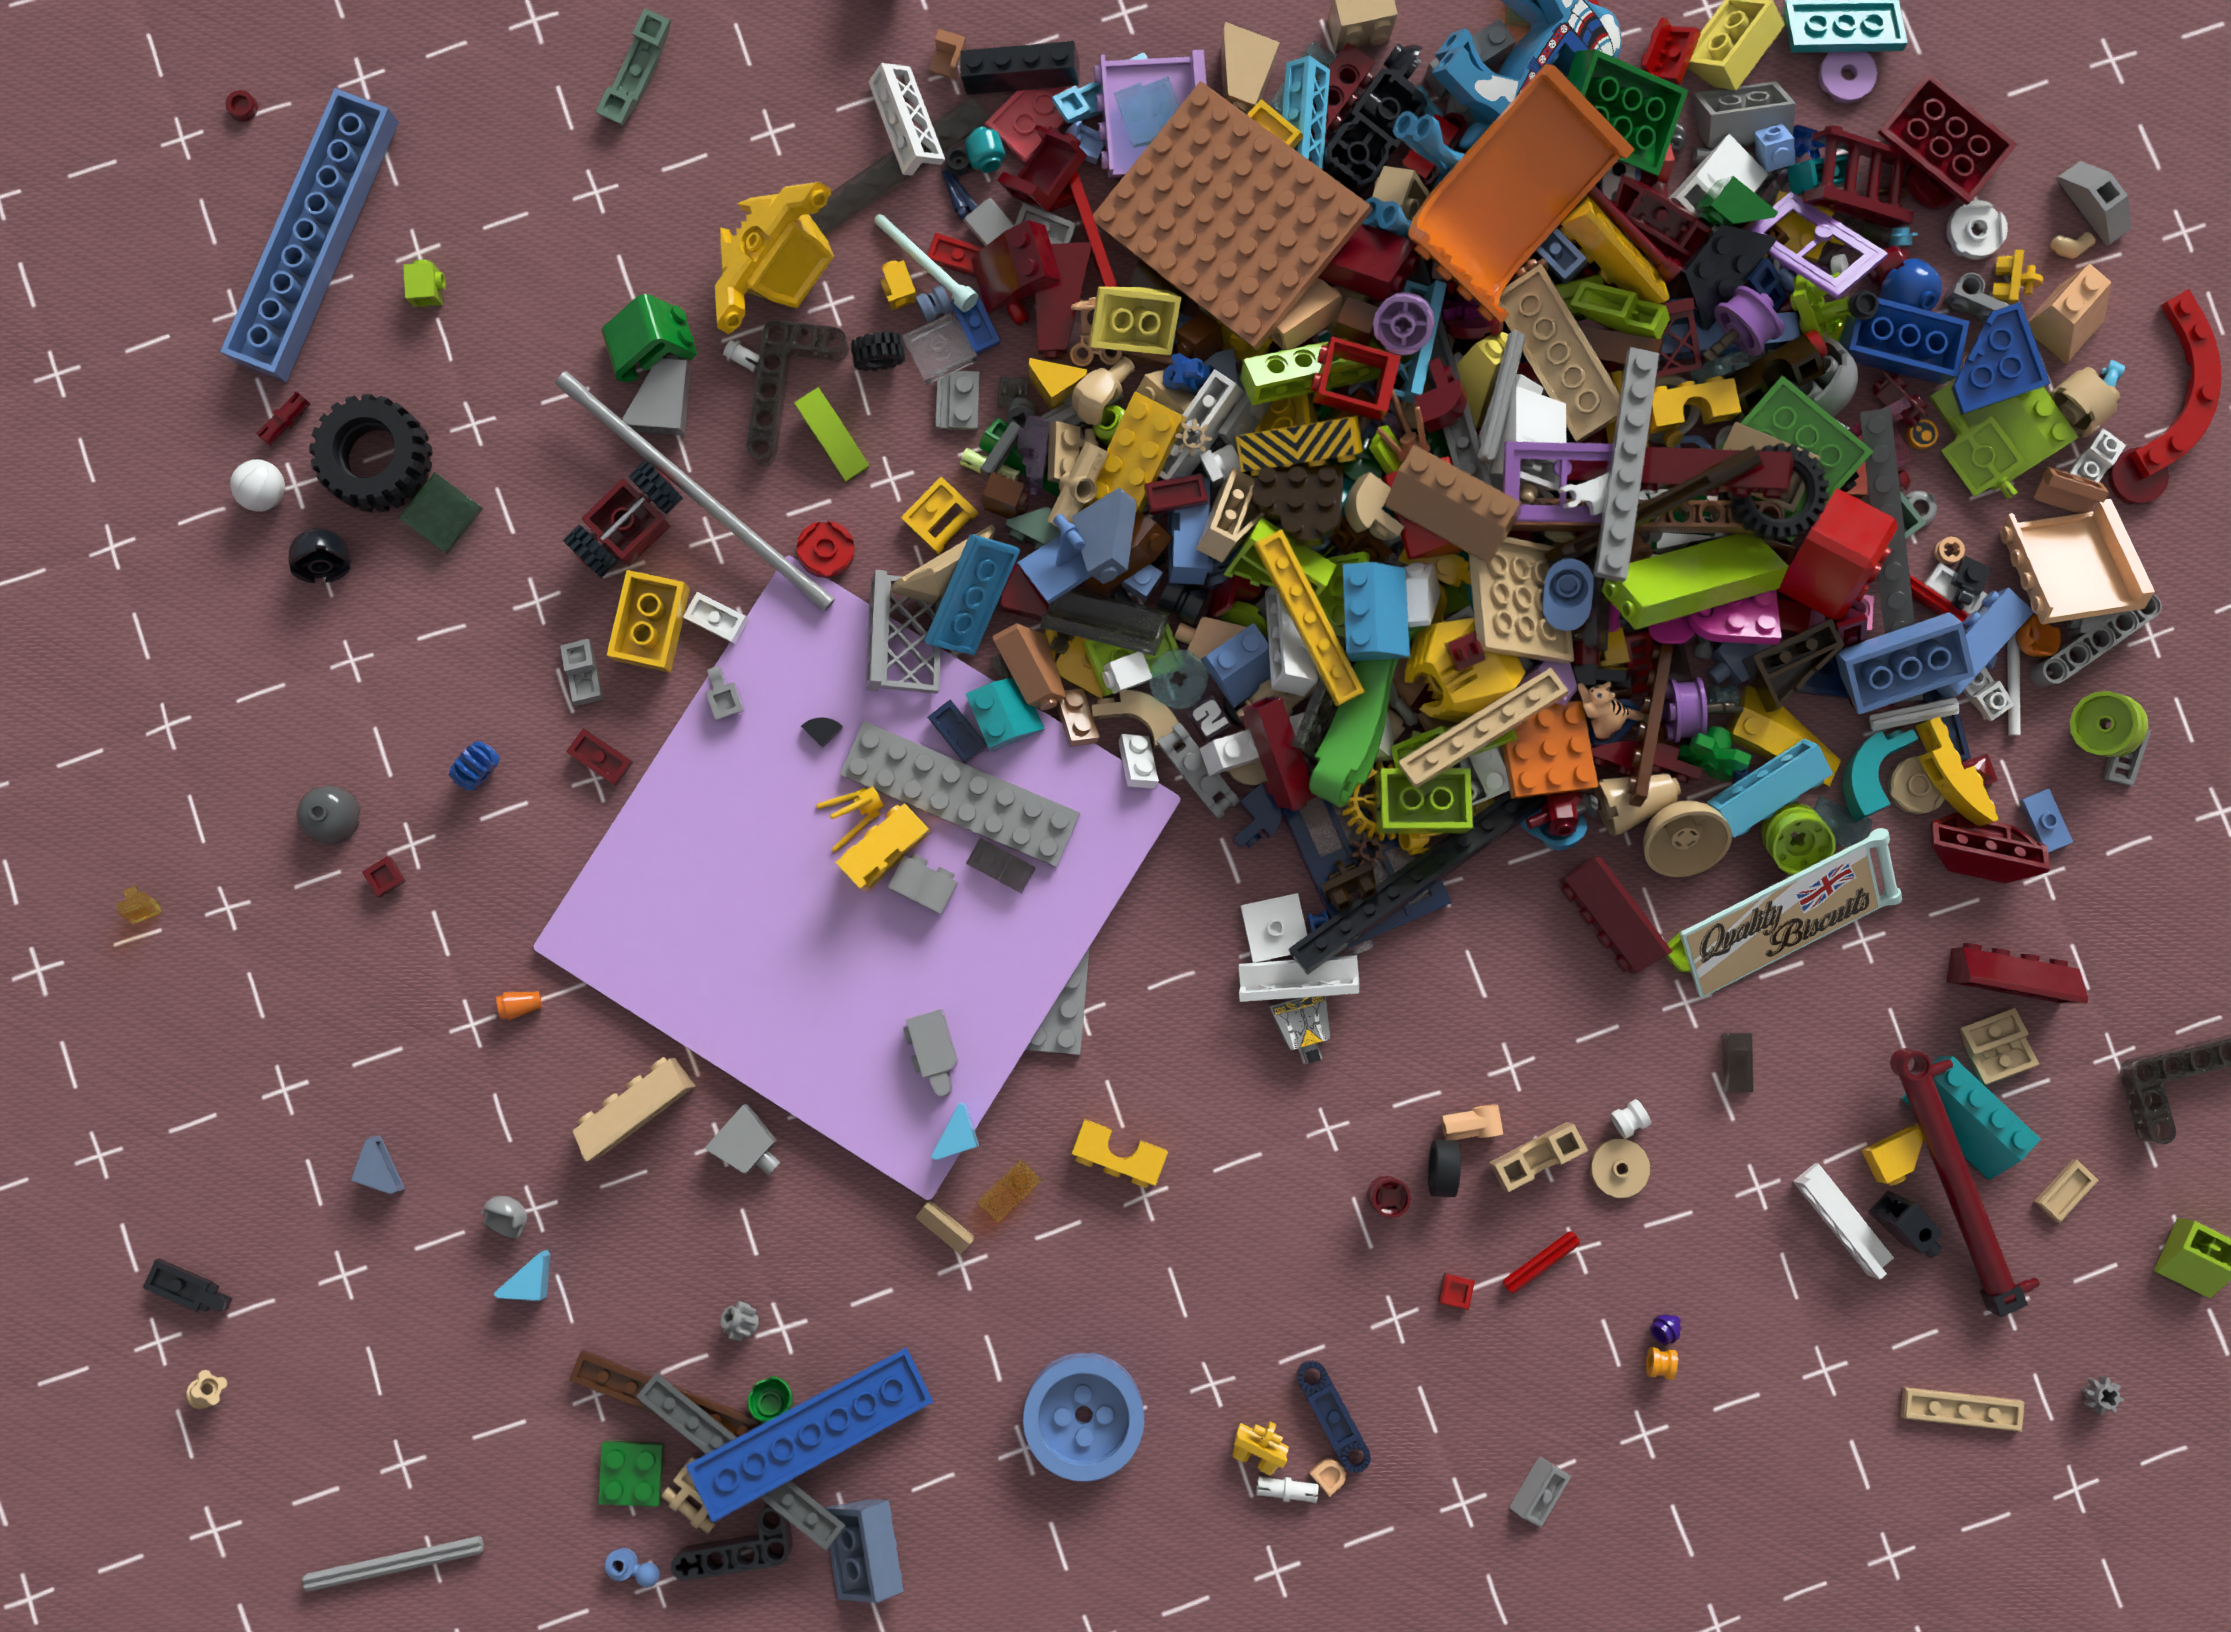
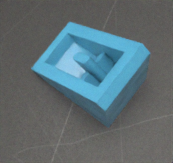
(958, 1134)
(528, 1282)

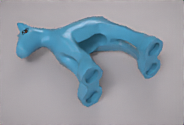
(1426, 139)

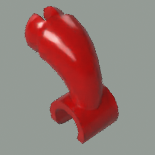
(1018, 313)

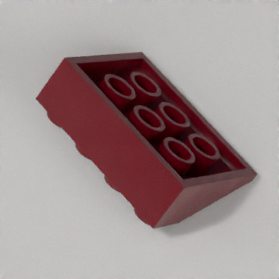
(1947, 138)

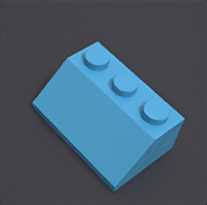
(1375, 612)

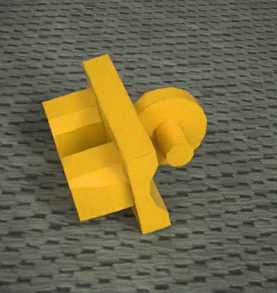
(2012, 267)
(1262, 1443)

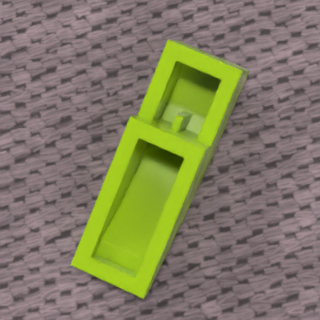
(1620, 310)
(831, 434)

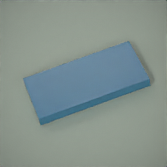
(972, 595)

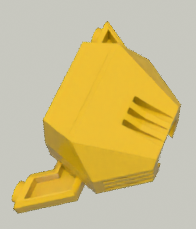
(774, 252)
(1464, 691)

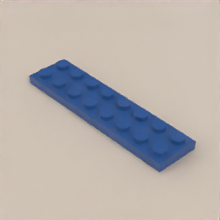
(809, 1434)

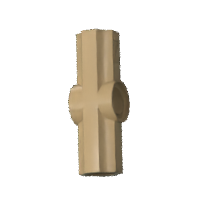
(1083, 474)

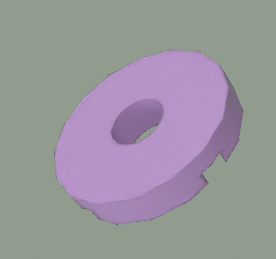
(1843, 90)

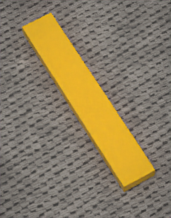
(1308, 618)

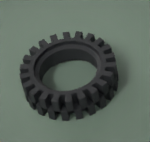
(1810, 511)

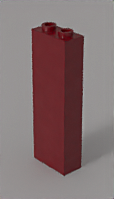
(1373, 263)

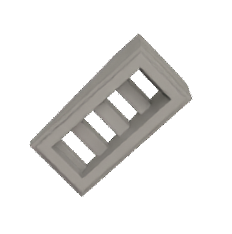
(2132, 768)

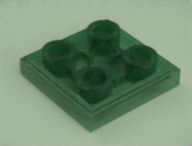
(440, 513)

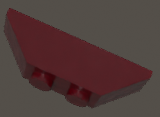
(1987, 851)

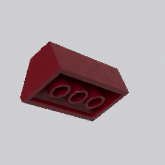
(1614, 915)
(2016, 975)

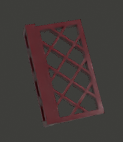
(1676, 310)

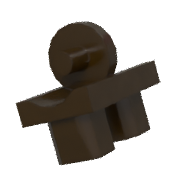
(1348, 880)

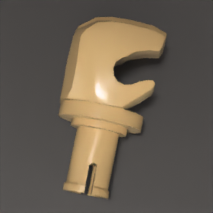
(1098, 389)

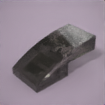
(1000, 865)

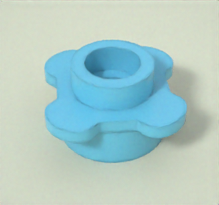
(1901, 237)

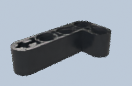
(730, 1550)

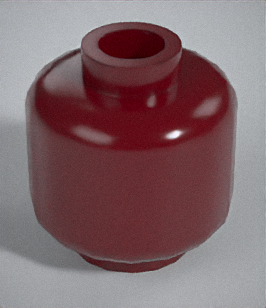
(1894, 260)

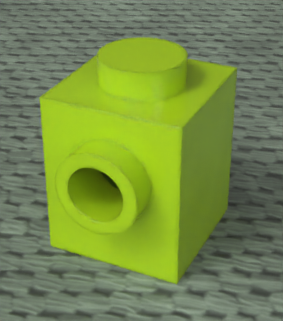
(423, 283)

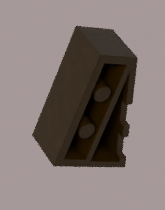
(1787, 666)

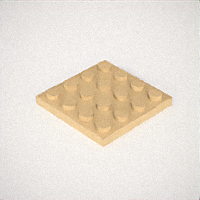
(1511, 604)

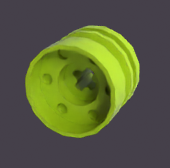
(1810, 845)

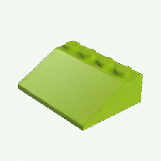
(2028, 420)

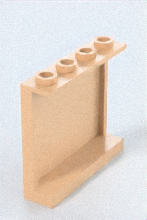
(2077, 565)

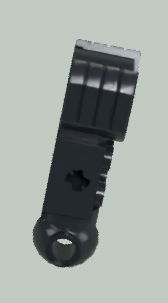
(1366, 135)

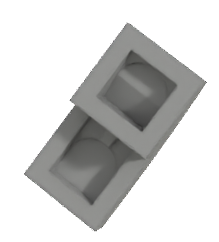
(582, 672)

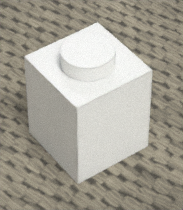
(1126, 672)

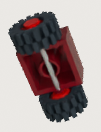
(624, 520)

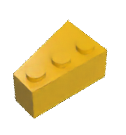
(883, 847)

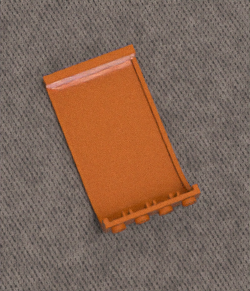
(1515, 188)

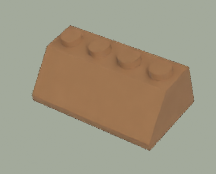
(1452, 504)

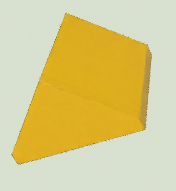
(1054, 380)

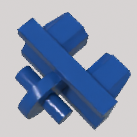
(1186, 374)

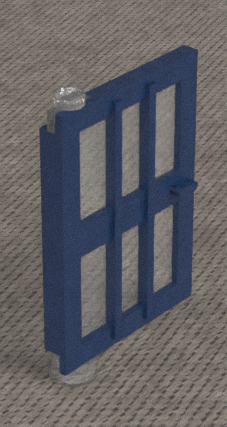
(1325, 837)

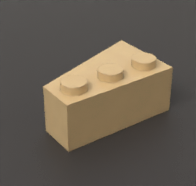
(1230, 517)

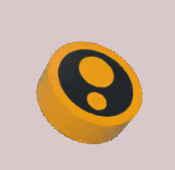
(1922, 435)

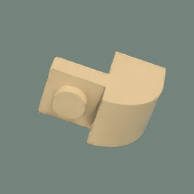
(1364, 508)

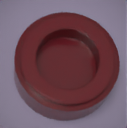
(241, 105)

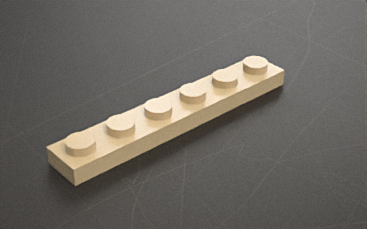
(1483, 728)

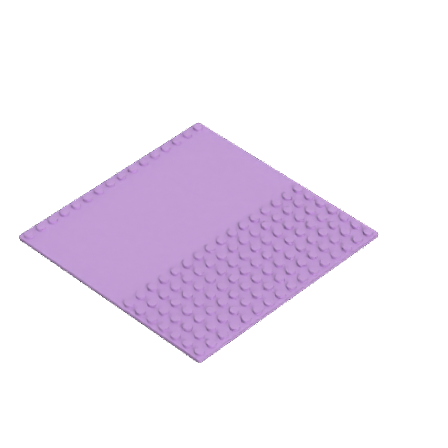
(756, 951)

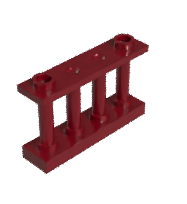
(1847, 200)

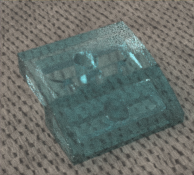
(1146, 109)

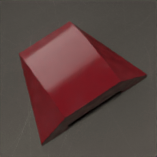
(1661, 220)

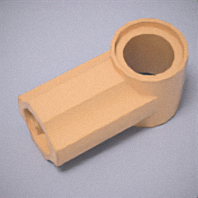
(1479, 1122)

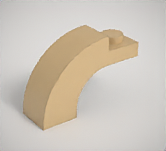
(1140, 706)

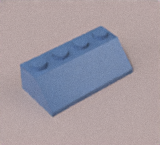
(1905, 662)

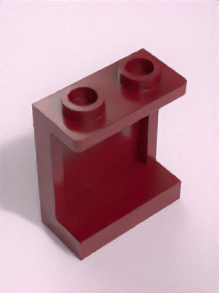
(1046, 170)

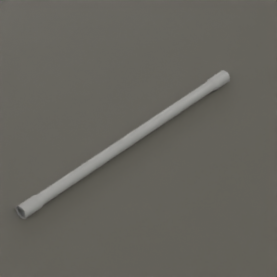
(580, 394)

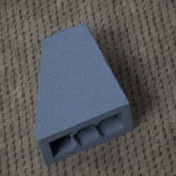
(1108, 534)

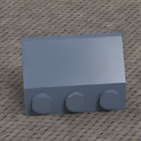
(865, 1552)

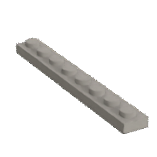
(1626, 465)

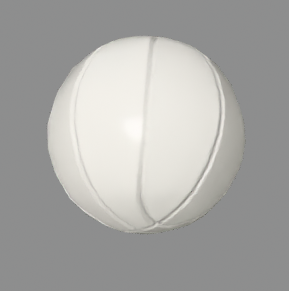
(257, 485)

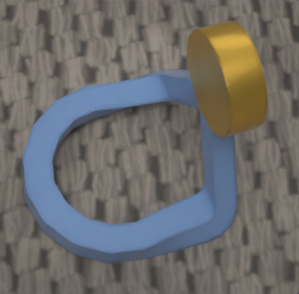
(1674, 437)

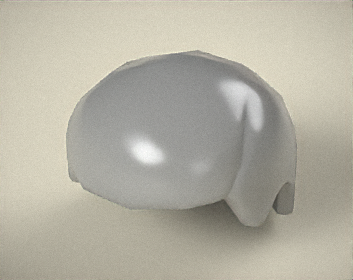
(505, 1216)

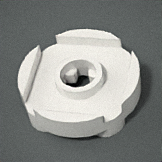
(1962, 239)

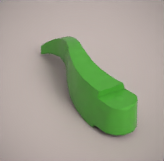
(1355, 733)

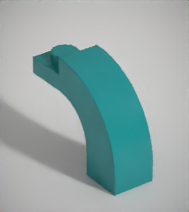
(1860, 777)

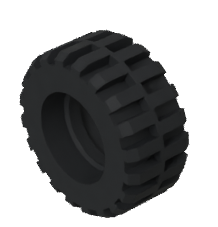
(345, 427)

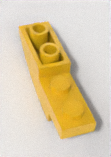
(1957, 785)

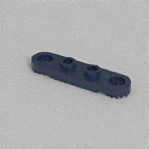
(1333, 1416)

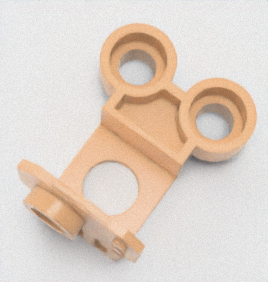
(1085, 307)

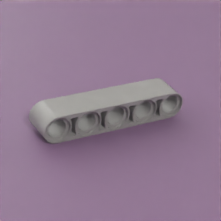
(2086, 650)

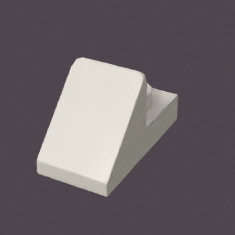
(1219, 464)

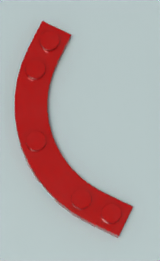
(2202, 388)

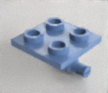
(1058, 564)

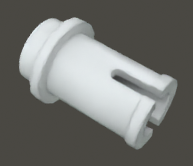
(740, 354)

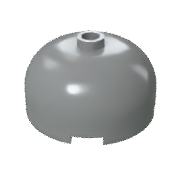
(1837, 386)

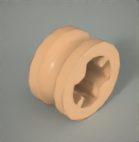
(1958, 546)

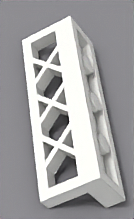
(898, 117)
(1289, 980)
(1844, 1221)

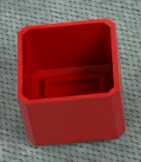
(1839, 556)

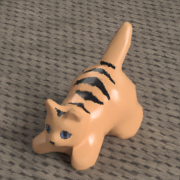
(1604, 710)

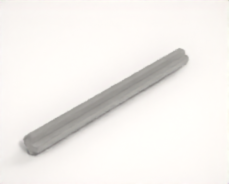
(393, 1563)

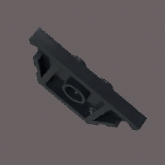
(1721, 266)

